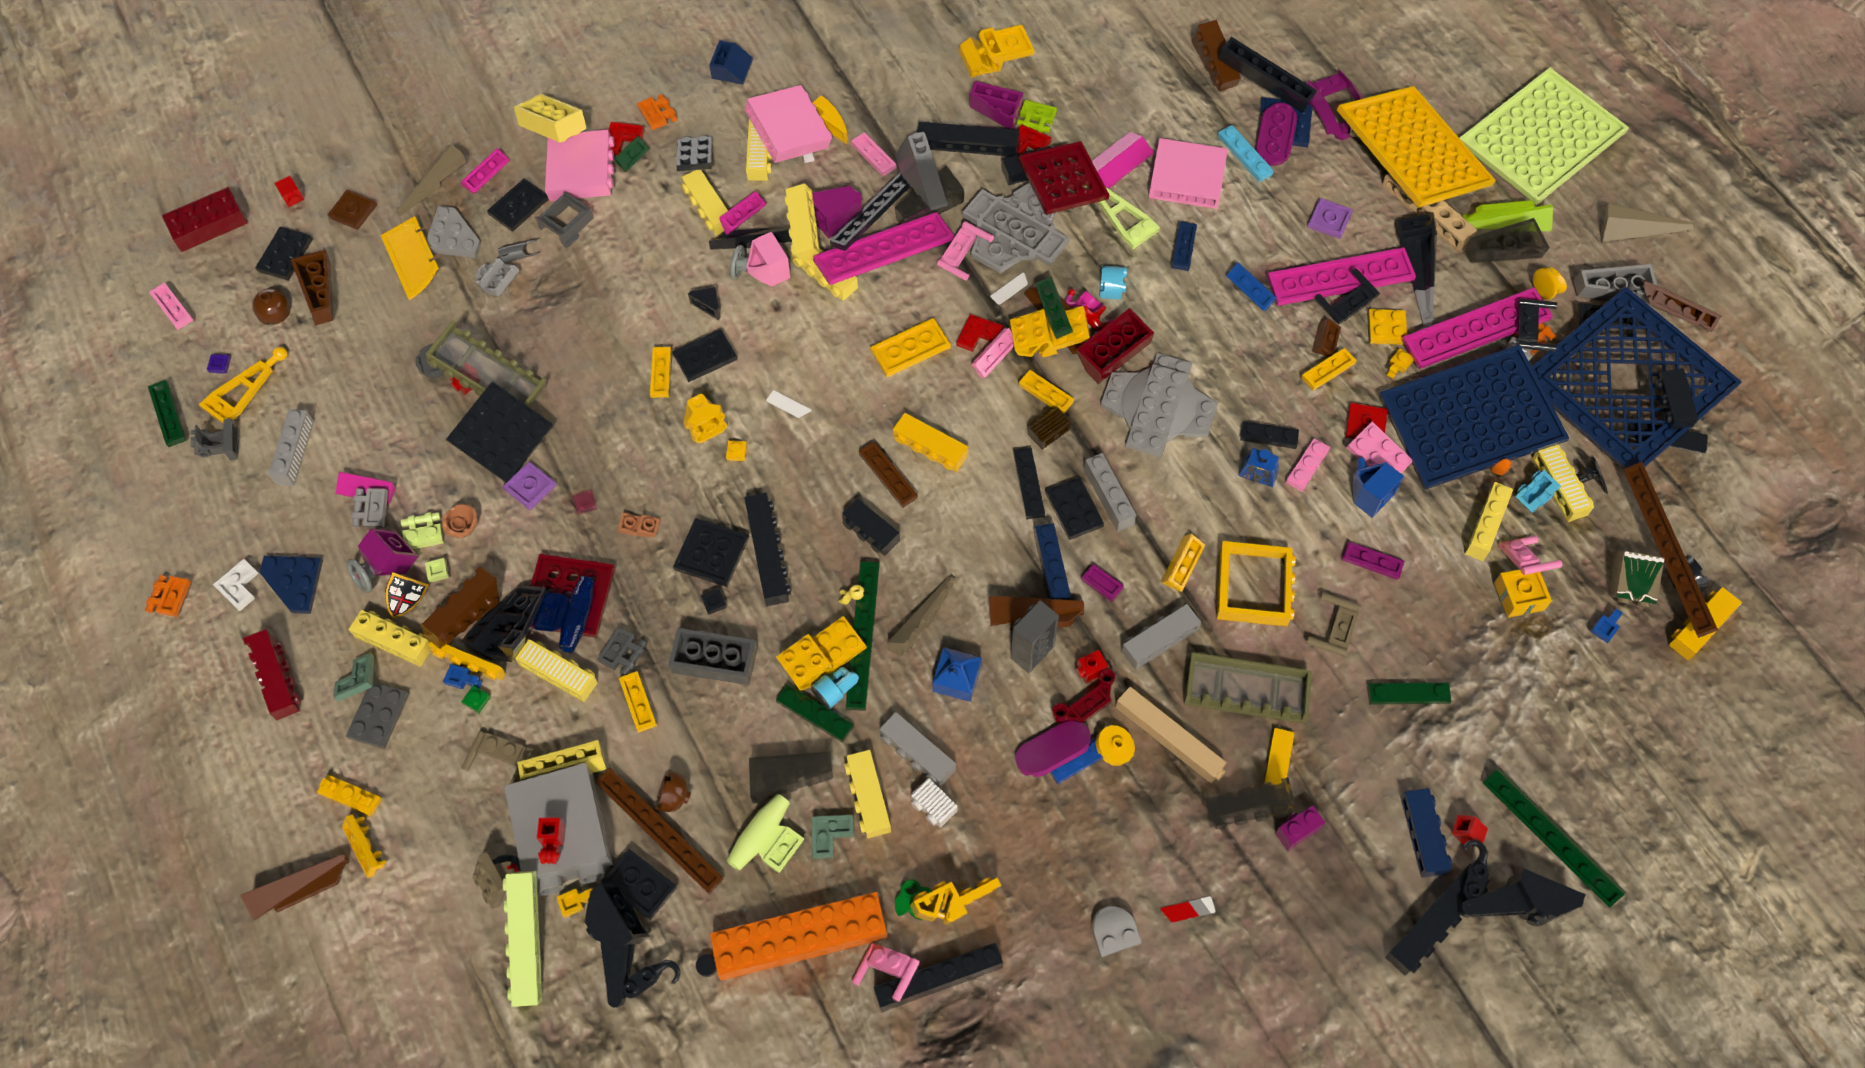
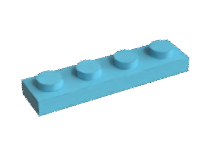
(1245, 153)

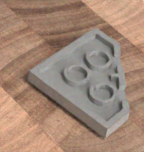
(452, 235)

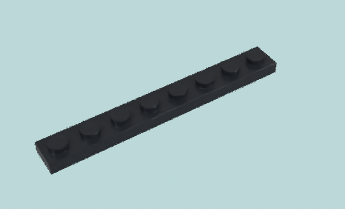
(870, 213)

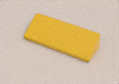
(1183, 562)

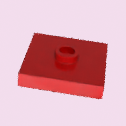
(1361, 416)

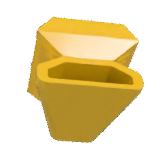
(703, 419)

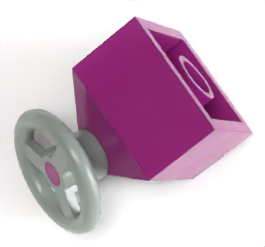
(383, 553)

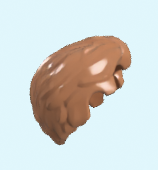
(459, 521)

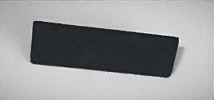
(1688, 441)

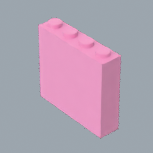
(788, 123)
(580, 165)
(1188, 173)

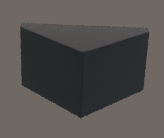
(706, 301)

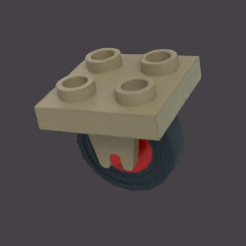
(490, 876)

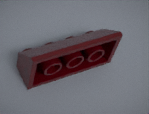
(1114, 345)

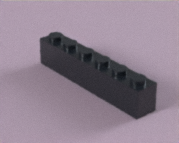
(1267, 74)
(971, 139)
(766, 549)
(1430, 928)
(941, 976)

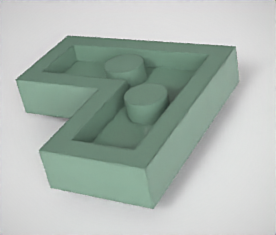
(359, 680)
(825, 829)

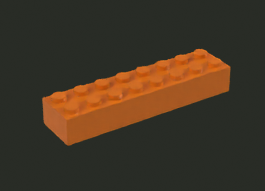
(798, 936)

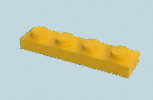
(472, 662)

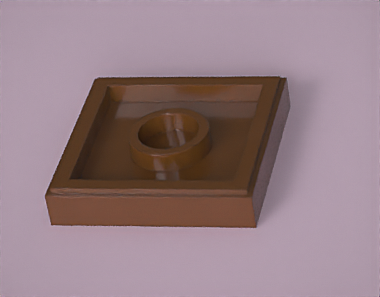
(352, 209)

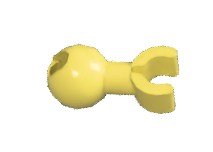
(855, 593)

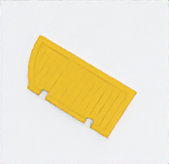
(410, 256)

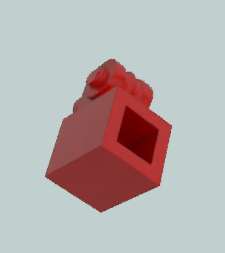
(551, 836)

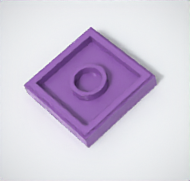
(1330, 218)
(529, 486)

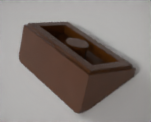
(1326, 338)

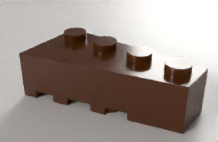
(1208, 43)
(315, 282)
(462, 609)

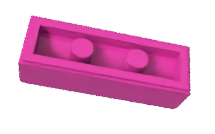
(485, 171)
(742, 212)
(349, 483)

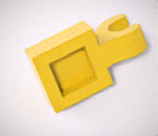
(1399, 362)
(572, 902)

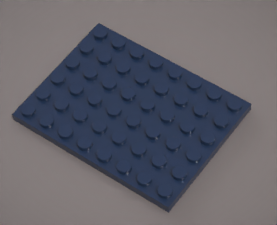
(1473, 416)

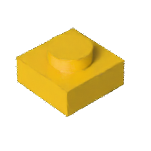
(736, 450)

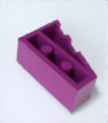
(997, 103)

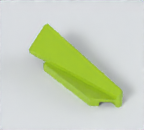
(1505, 214)

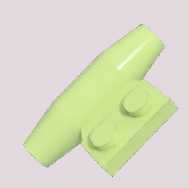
(765, 836)

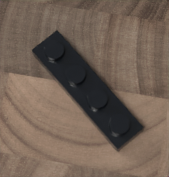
(1029, 483)

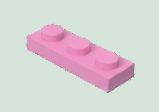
(873, 154)
(171, 306)
(994, 353)
(1308, 465)

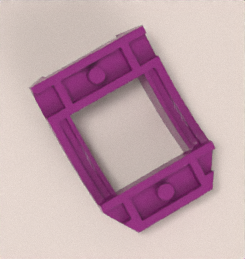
(1329, 86)

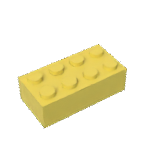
(550, 118)

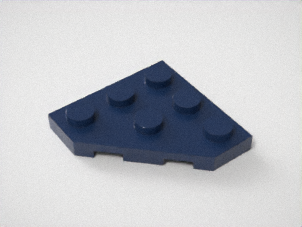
(1303, 125)
(293, 580)

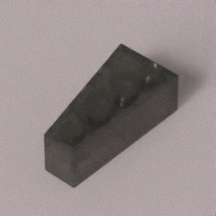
(914, 208)
(1511, 242)
(787, 773)
(1250, 804)

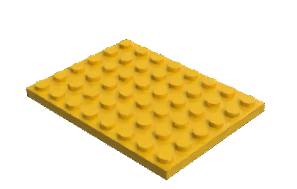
(1416, 146)

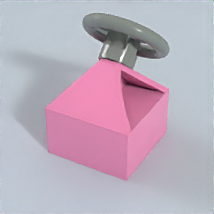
(765, 262)

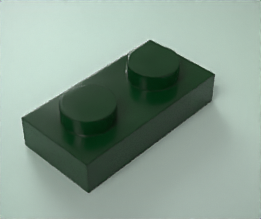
(631, 154)

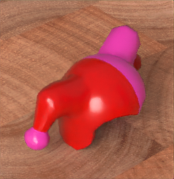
(1092, 308)

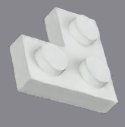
(233, 583)

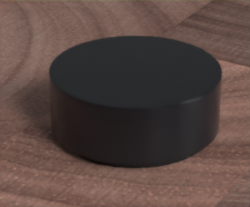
(706, 965)

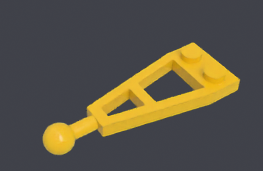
(221, 409)

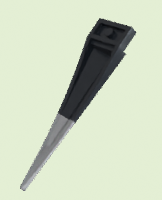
(1419, 239)

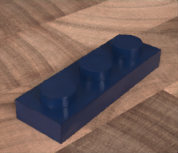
(1184, 246)

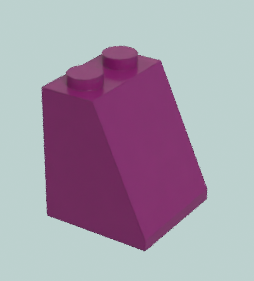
(836, 208)

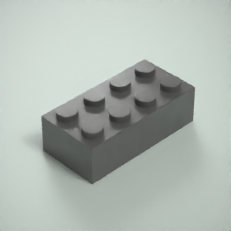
(1034, 636)
(713, 656)

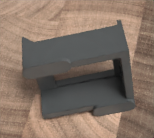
(569, 233)

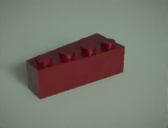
(273, 674)

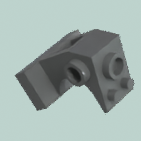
(203, 441)

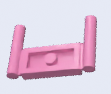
(959, 247)
(1524, 557)
(888, 962)

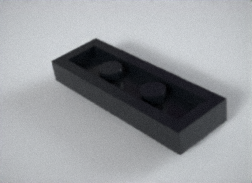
(1269, 435)

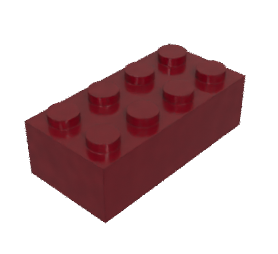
(204, 219)

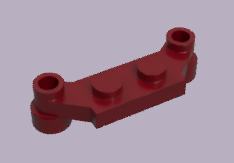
(1088, 704)

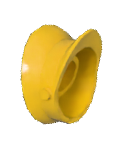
(1549, 283)

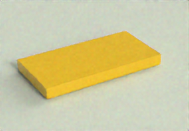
(910, 347)

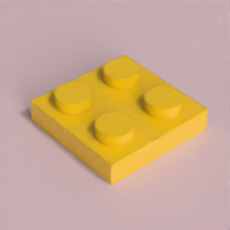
(1387, 326)

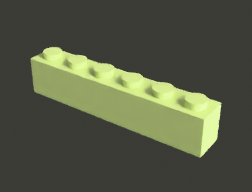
(523, 938)

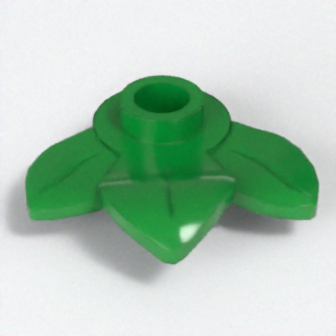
(904, 900)

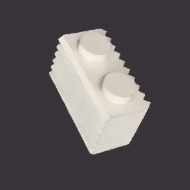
(933, 803)

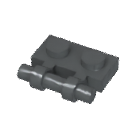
(616, 649)

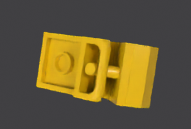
(994, 49)
(1035, 333)
(822, 654)
(927, 905)

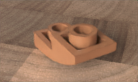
(638, 526)

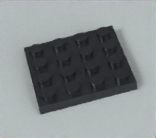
(499, 432)

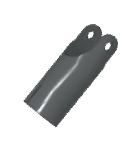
(514, 252)

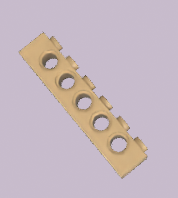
(1449, 223)

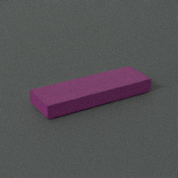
(1373, 560)

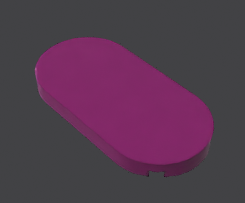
(1277, 134)
(1053, 749)

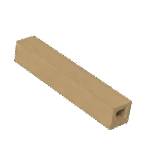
(1171, 735)

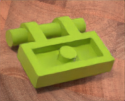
(1037, 112)

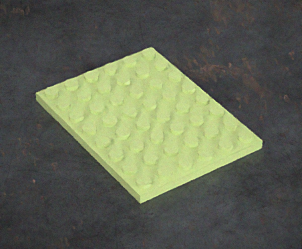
(1543, 135)

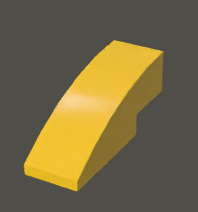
(831, 118)

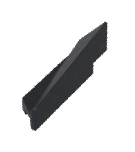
(745, 237)

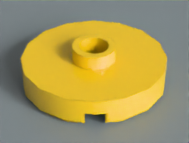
(1109, 750)

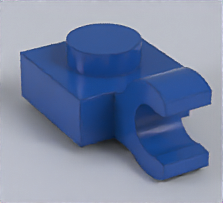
(1607, 627)
(459, 676)

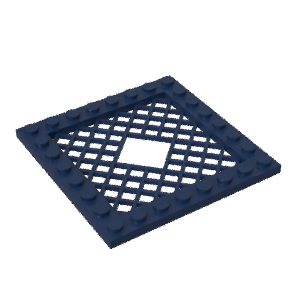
(1627, 302)

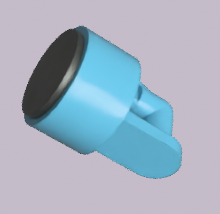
(830, 693)

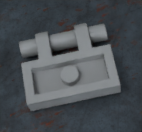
(374, 510)

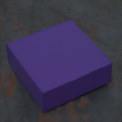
(218, 363)

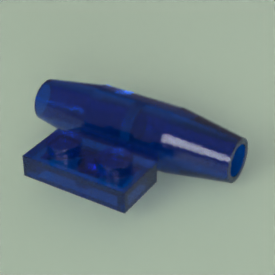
(567, 613)

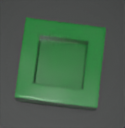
(476, 699)

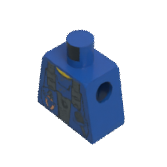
(1260, 467)

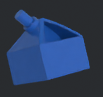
(1374, 486)
(957, 674)

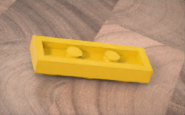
(1328, 369)
(660, 372)
(1046, 391)
(637, 702)

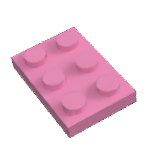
(1378, 448)

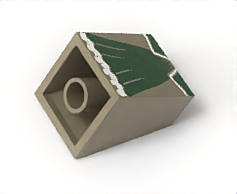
(1636, 577)

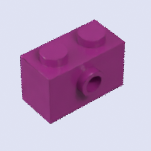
(1300, 827)

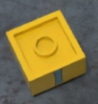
(1522, 593)

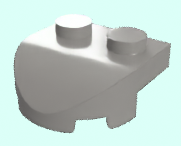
(495, 277)
(1114, 930)

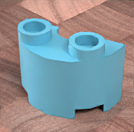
(1112, 282)
(1538, 491)

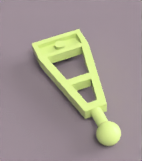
(1137, 234)

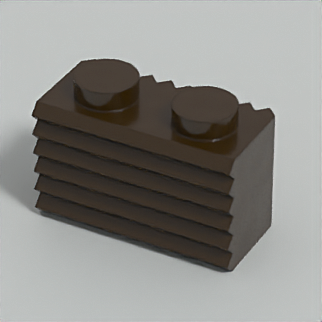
(1049, 427)

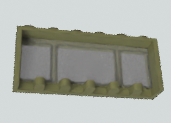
(478, 365)
(1248, 687)

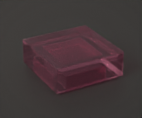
(584, 502)

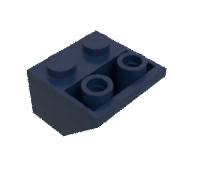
(730, 63)

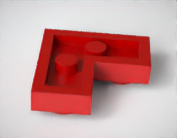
(624, 132)
(1032, 139)
(975, 329)

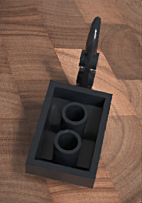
(1525, 894)
(618, 929)

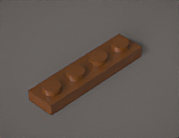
(888, 474)

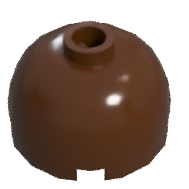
(271, 306)
(672, 792)

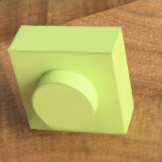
(436, 570)

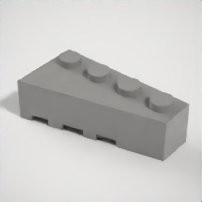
(1608, 282)

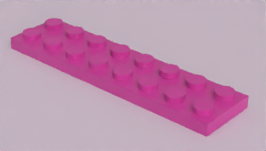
(883, 248)
(1336, 277)
(1469, 330)

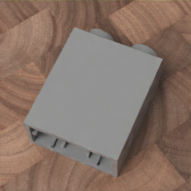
(574, 799)

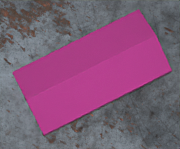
(1122, 158)

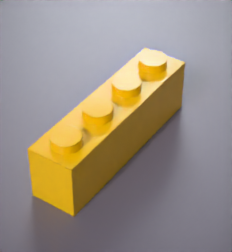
(930, 442)
(1721, 606)

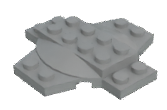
(1018, 229)
(1159, 405)

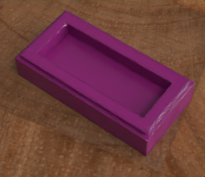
(1102, 583)

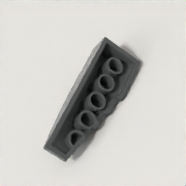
(920, 171)

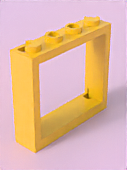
(1250, 615)

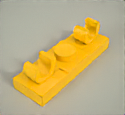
(349, 795)
(362, 845)

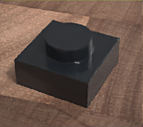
(713, 601)

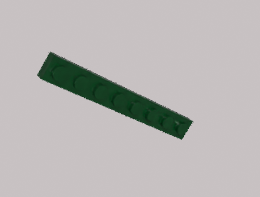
(864, 627)
(1554, 838)

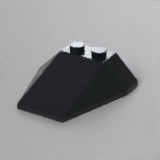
(507, 626)

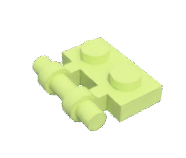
(423, 536)

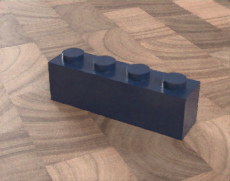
(1051, 562)
(1426, 833)

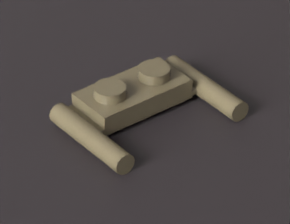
(1342, 626)
(498, 749)

